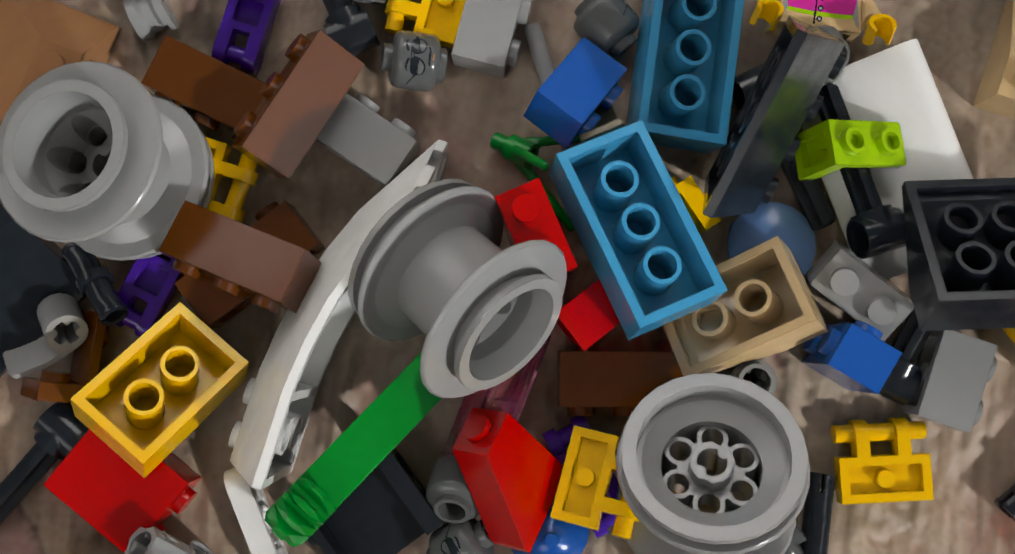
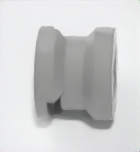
(150, 17)

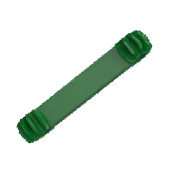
(351, 457)

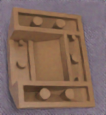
(44, 37)

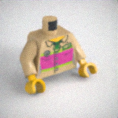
(844, 15)

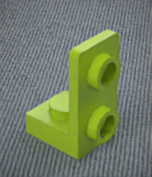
(848, 145)

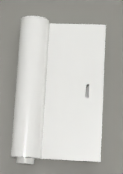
(899, 89)

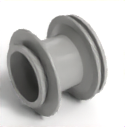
(108, 195)
(441, 273)
(719, 427)

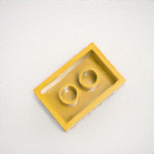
(160, 389)

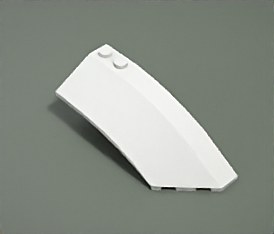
(305, 341)

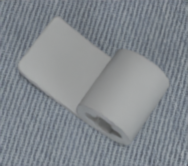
(63, 332)

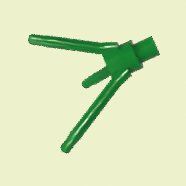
(525, 156)

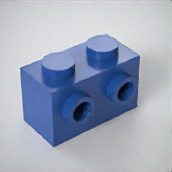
(575, 92)
(852, 356)

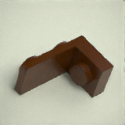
(62, 386)

